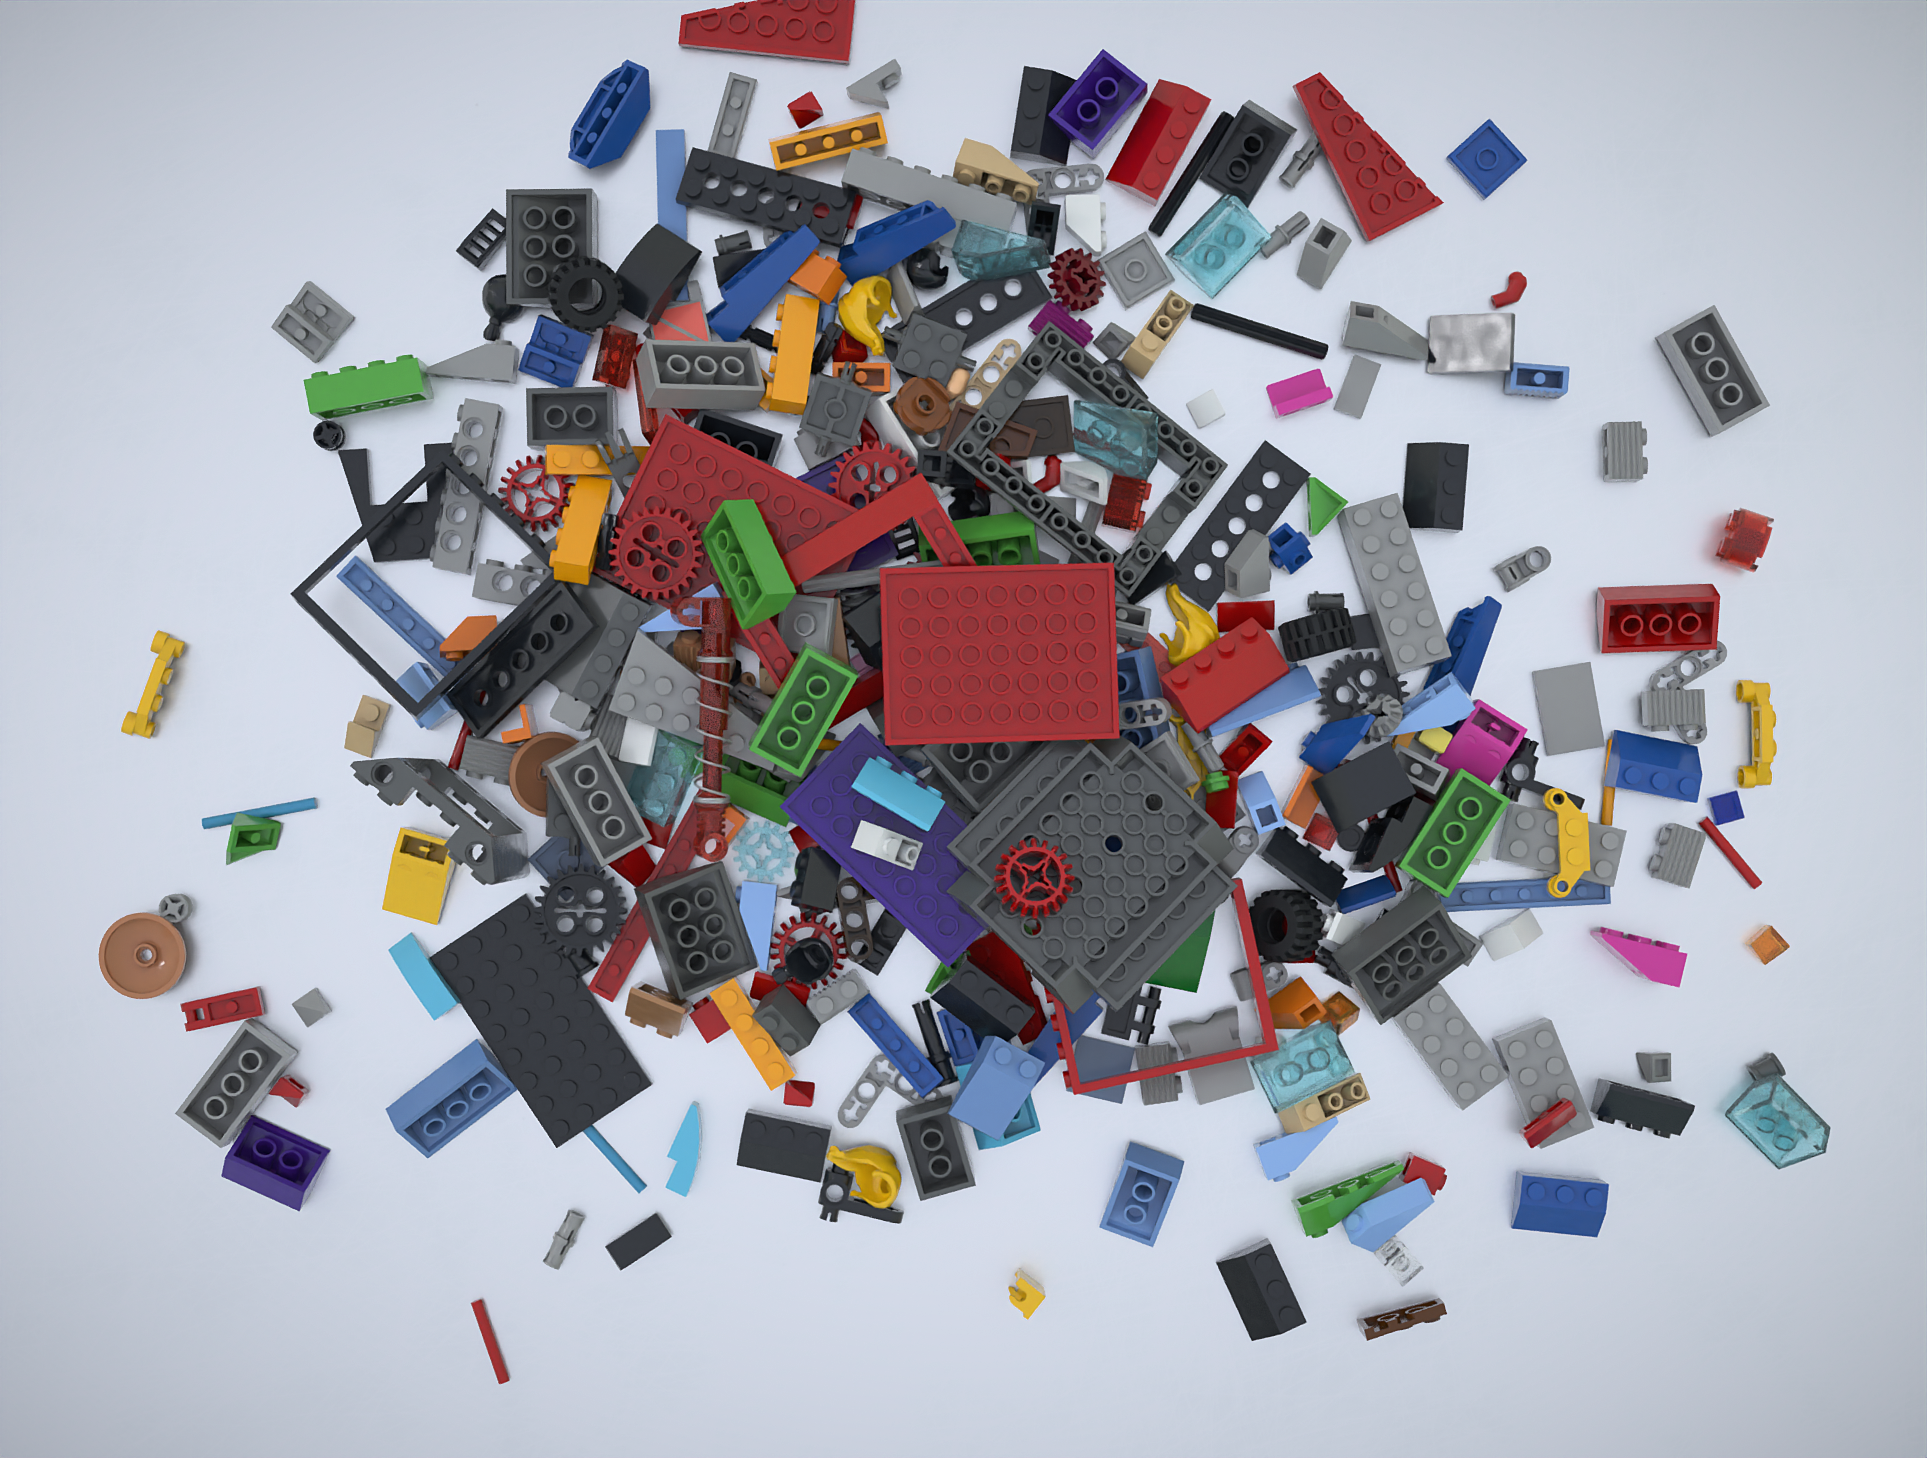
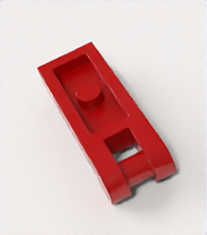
(223, 1008)

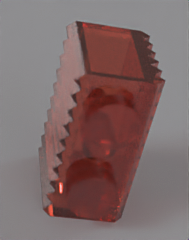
(1125, 503)

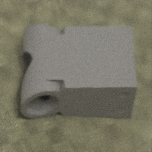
(1210, 1037)

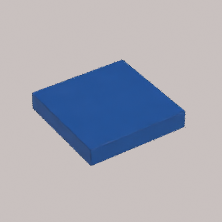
(1486, 159)

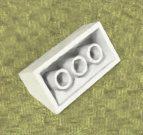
(894, 431)

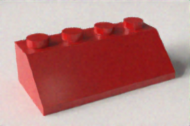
(1158, 140)
(1658, 618)
(1224, 675)

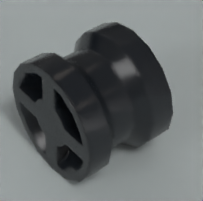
(324, 434)

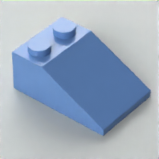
(995, 1086)
(1142, 1194)

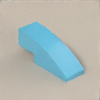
(423, 977)
(686, 1152)

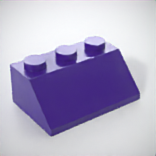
(1098, 103)
(274, 1163)

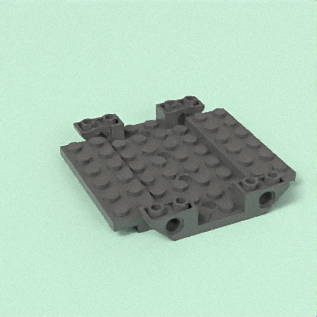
(1131, 902)

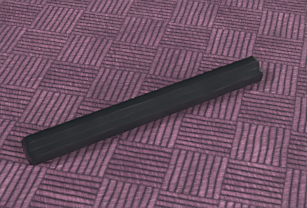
(1191, 174)
(1259, 331)

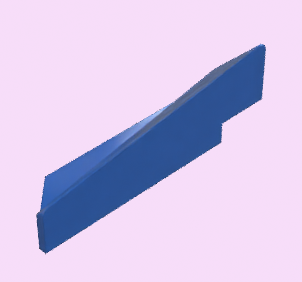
(893, 239)
(759, 282)
(1468, 646)
(1045, 1044)

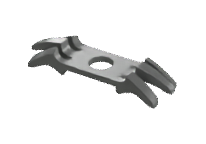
(622, 463)

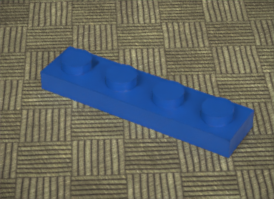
(896, 1045)

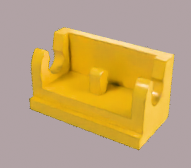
(1028, 1295)

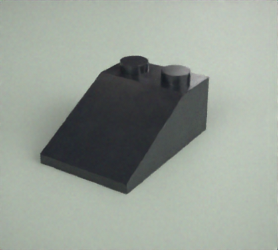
(1248, 152)

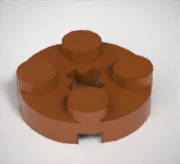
(911, 413)

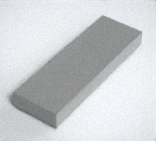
(732, 115)

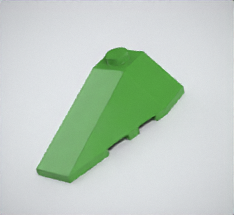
(1333, 1203)

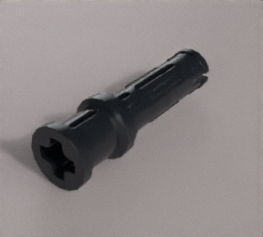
(937, 1055)

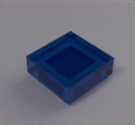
(1726, 807)

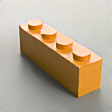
(827, 141)
(793, 355)
(581, 529)
(760, 1046)

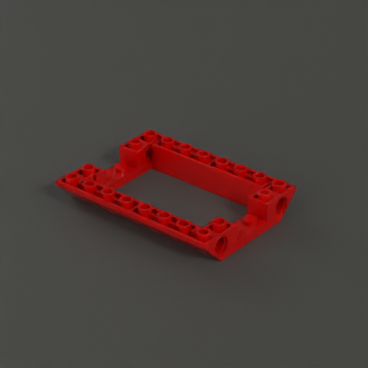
(907, 500)

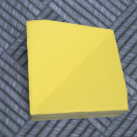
(1434, 739)

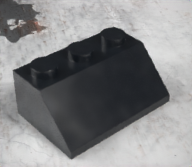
(1034, 133)
(746, 437)
(1435, 486)
(865, 629)
(1303, 865)
(983, 1000)
(1640, 1108)
(783, 1145)
(1261, 1291)

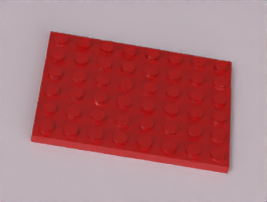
(694, 477)
(999, 653)

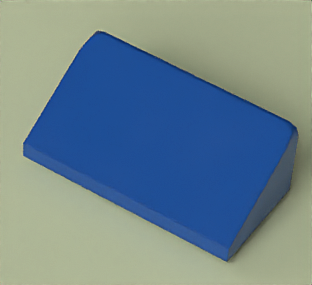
(1365, 894)

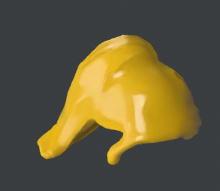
(864, 308)
(1193, 631)
(874, 1173)

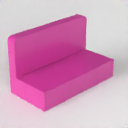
(1298, 393)

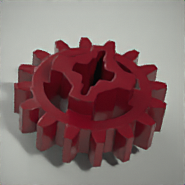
(1076, 279)

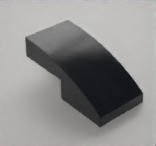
(943, 470)
(885, 938)
(638, 1241)

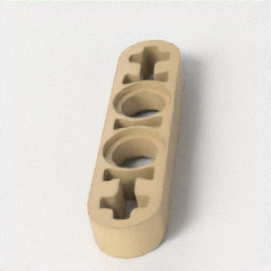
(979, 383)

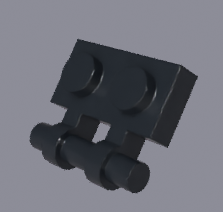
(1122, 1022)

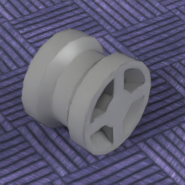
(171, 910)

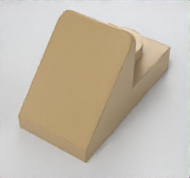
(366, 726)

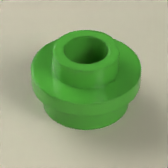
(1215, 782)

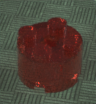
(1745, 540)

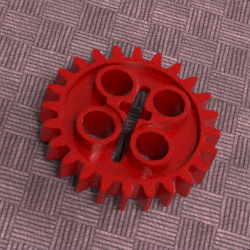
(848, 483)
(642, 575)

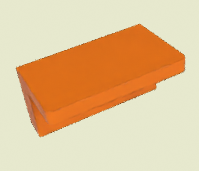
(522, 734)
(1302, 799)
(739, 819)

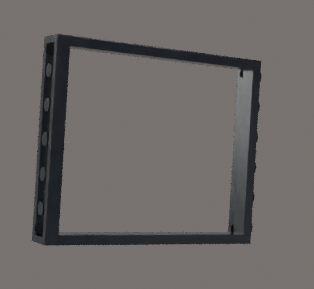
(495, 505)

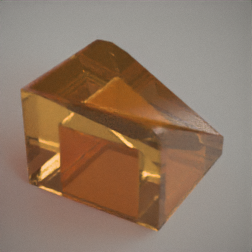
(1767, 944)
(1341, 1012)

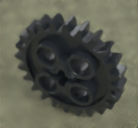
(1353, 668)
(579, 937)

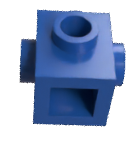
(1289, 548)

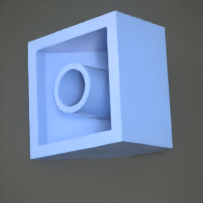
(417, 683)

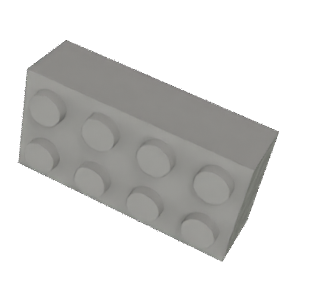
(1713, 371)
(700, 375)
(596, 801)
(1532, 842)
(1449, 1047)
(1541, 1076)
(236, 1083)

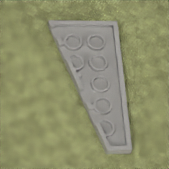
(663, 695)

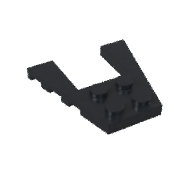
(411, 527)

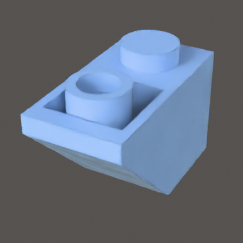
(1260, 803)

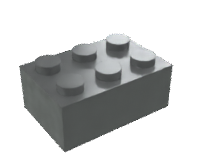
(570, 416)
(935, 1148)

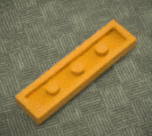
(583, 459)

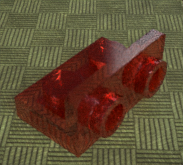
(615, 357)

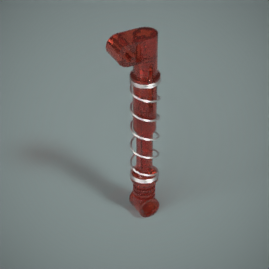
(713, 714)

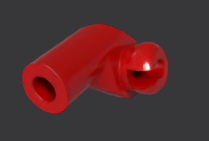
(1514, 292)
(868, 433)
(1052, 474)

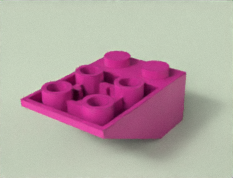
(1482, 743)
(1655, 963)

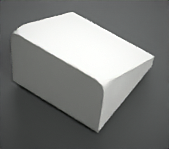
(1206, 408)

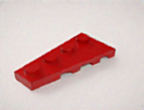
(1009, 967)

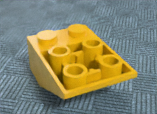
(418, 876)

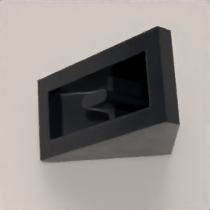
(1044, 223)

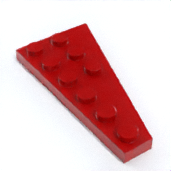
(775, 28)
(1368, 169)

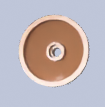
(525, 769)
(124, 960)

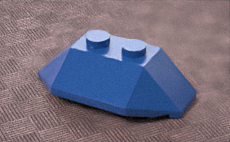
(611, 116)

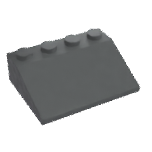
(541, 234)
(595, 663)
(980, 769)
(695, 929)
(1402, 954)

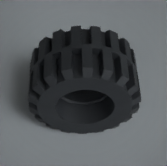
(600, 314)
(1317, 634)
(1302, 920)

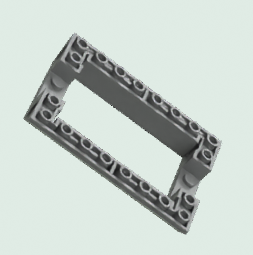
(1097, 384)
(503, 843)

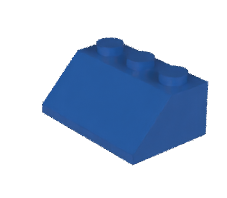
(1654, 767)
(1559, 1204)

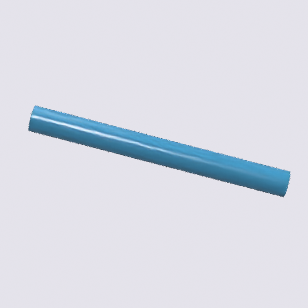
(263, 812)
(615, 1159)

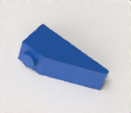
(1333, 742)

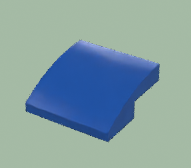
(555, 352)
(961, 1039)

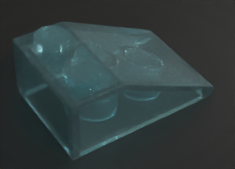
(996, 253)
(1117, 438)
(1302, 1066)

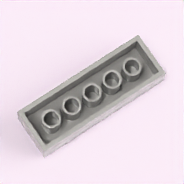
(902, 187)
(1394, 585)

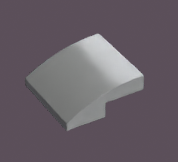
(312, 322)

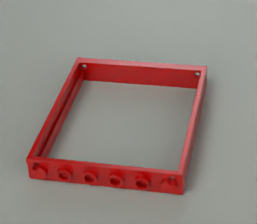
(1260, 999)

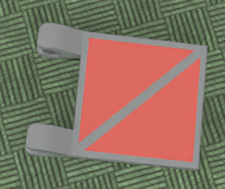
(684, 320)

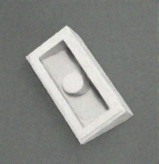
(638, 743)

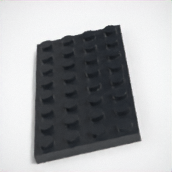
(541, 1021)

